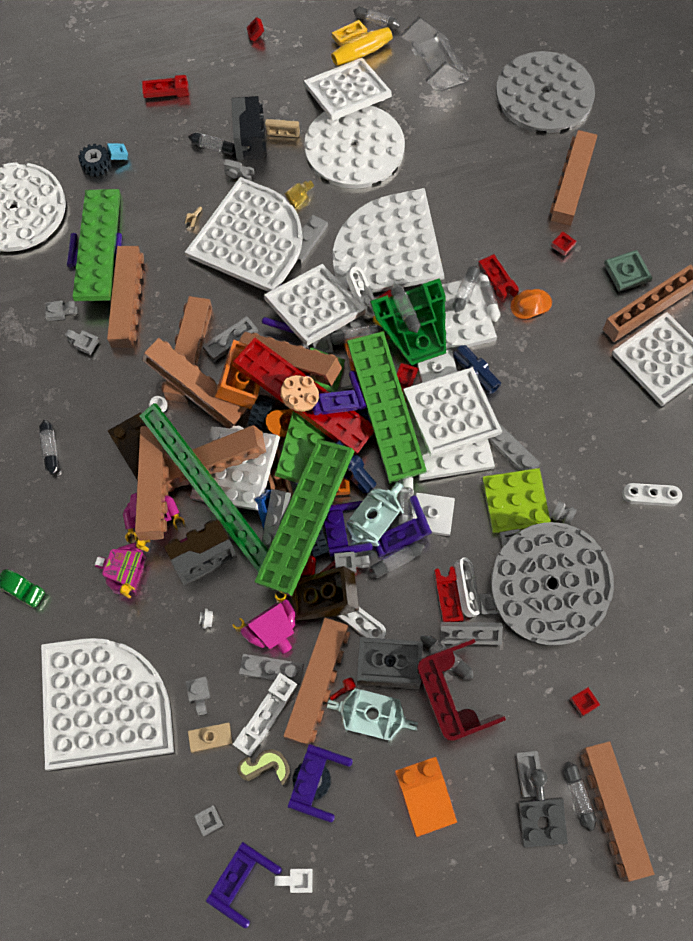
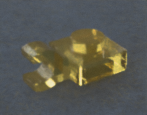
(297, 193)

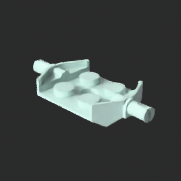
(370, 530)
(385, 726)

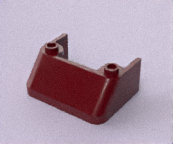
(451, 722)

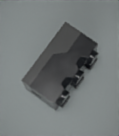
(247, 128)

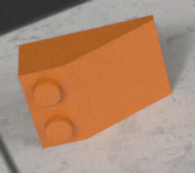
(233, 384)
(425, 796)

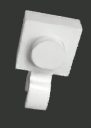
(299, 881)

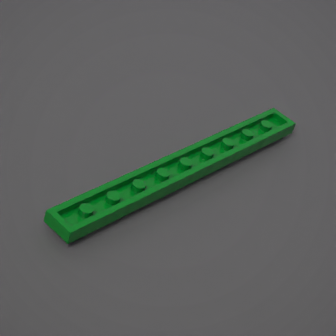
(205, 485)

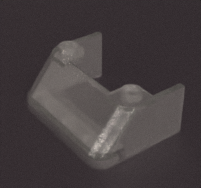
(437, 53)

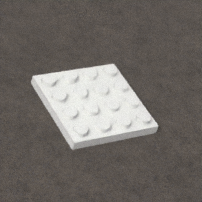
(347, 88)
(314, 304)
(470, 325)
(659, 358)
(452, 412)
(463, 460)
(248, 479)

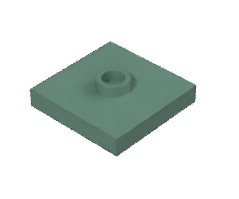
(628, 270)

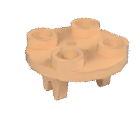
(291, 394)

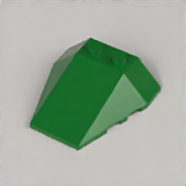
(430, 309)

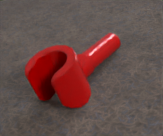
(349, 685)

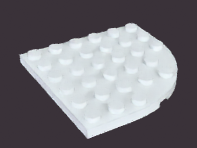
(251, 236)
(390, 243)
(101, 704)

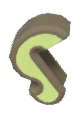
(264, 762)

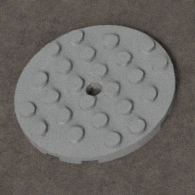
(562, 107)
(581, 591)

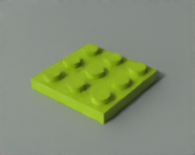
(515, 500)

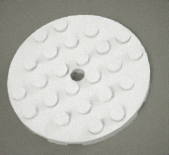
(373, 160)
(38, 202)

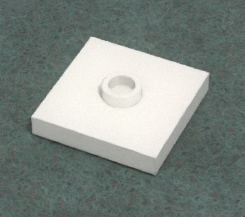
(437, 367)
(438, 512)

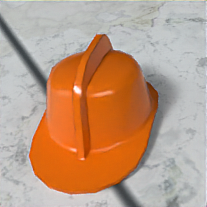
(531, 303)
(278, 421)

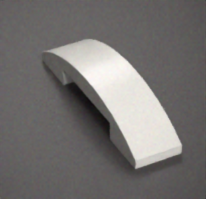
(266, 715)

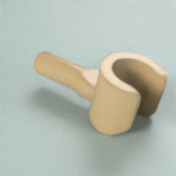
(191, 217)

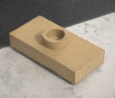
(282, 128)
(210, 737)

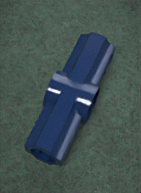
(485, 376)
(358, 474)

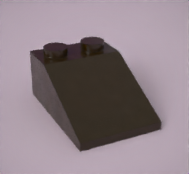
(127, 440)
(326, 594)

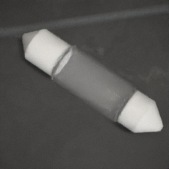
(488, 297)
(404, 500)

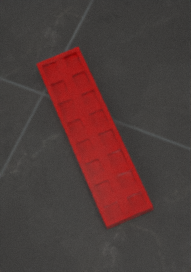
(270, 372)

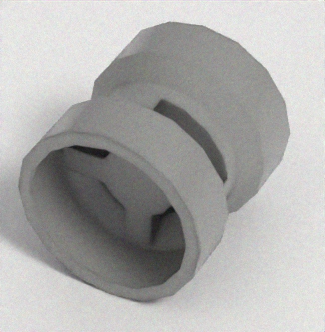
(563, 513)

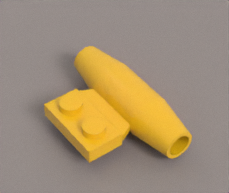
(357, 42)

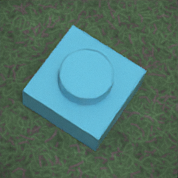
(117, 151)

